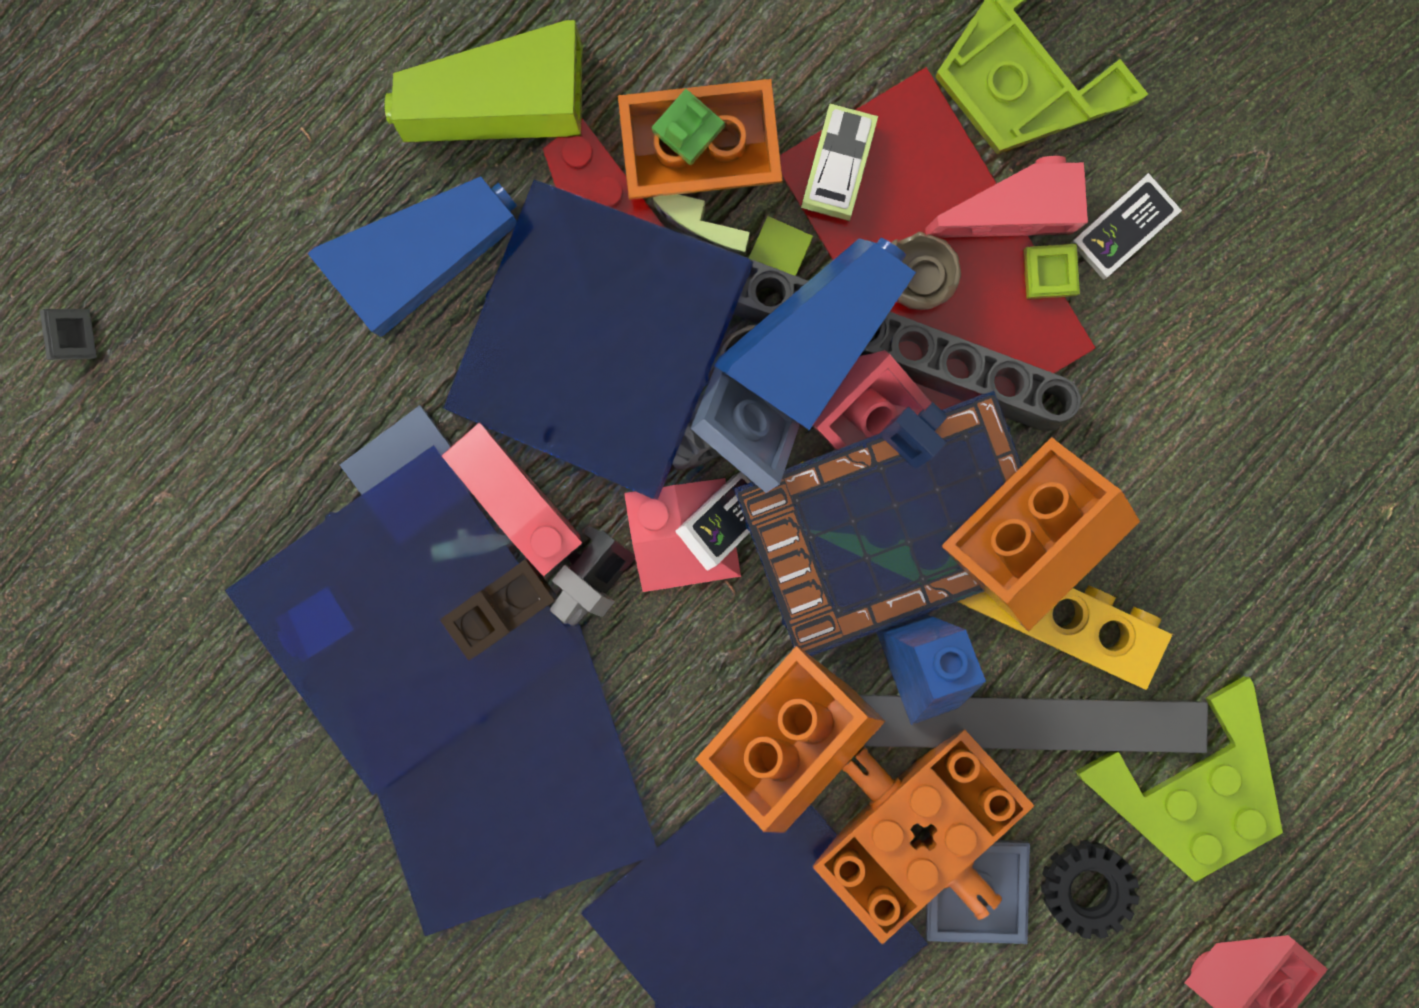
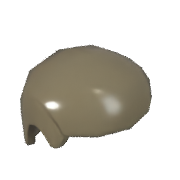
(935, 268)

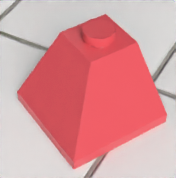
(868, 400)
(658, 550)
(1255, 974)

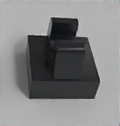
(601, 561)

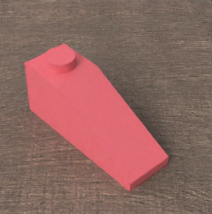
(1034, 201)
(512, 499)

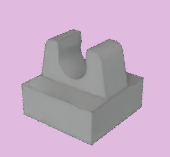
(577, 598)

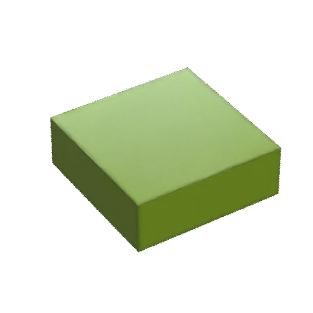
(781, 246)
(1051, 271)

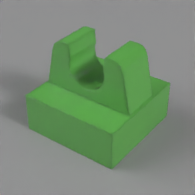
(688, 127)

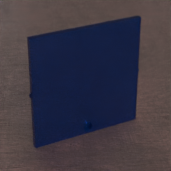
(598, 337)
(360, 627)
(519, 801)
(743, 919)

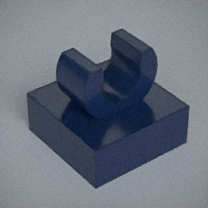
(915, 434)

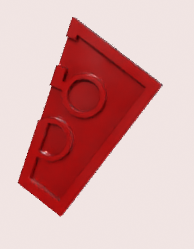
(589, 171)

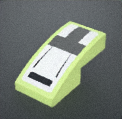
(839, 162)
(688, 215)

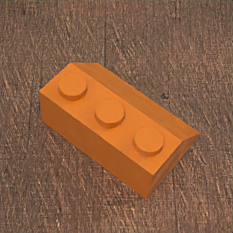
(738, 157)
(1041, 533)
(789, 741)

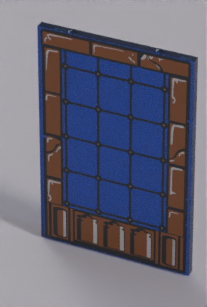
(862, 531)

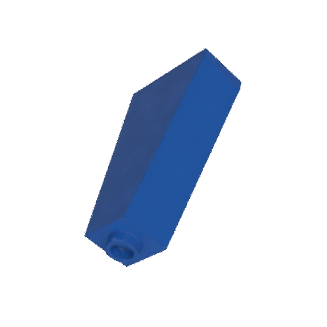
(412, 254)
(820, 331)
(931, 665)

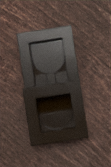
(498, 609)

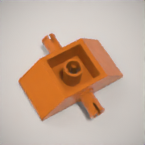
(890, 876)

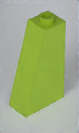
(494, 91)

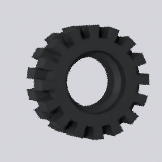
(1116, 903)

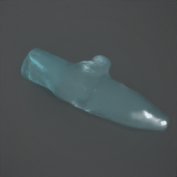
(468, 546)

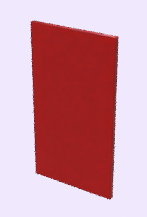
(912, 174)

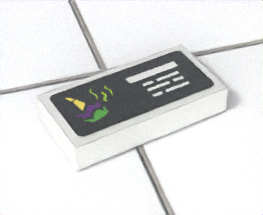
(1126, 226)
(716, 525)

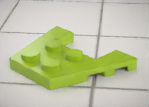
(1017, 89)
(1210, 808)

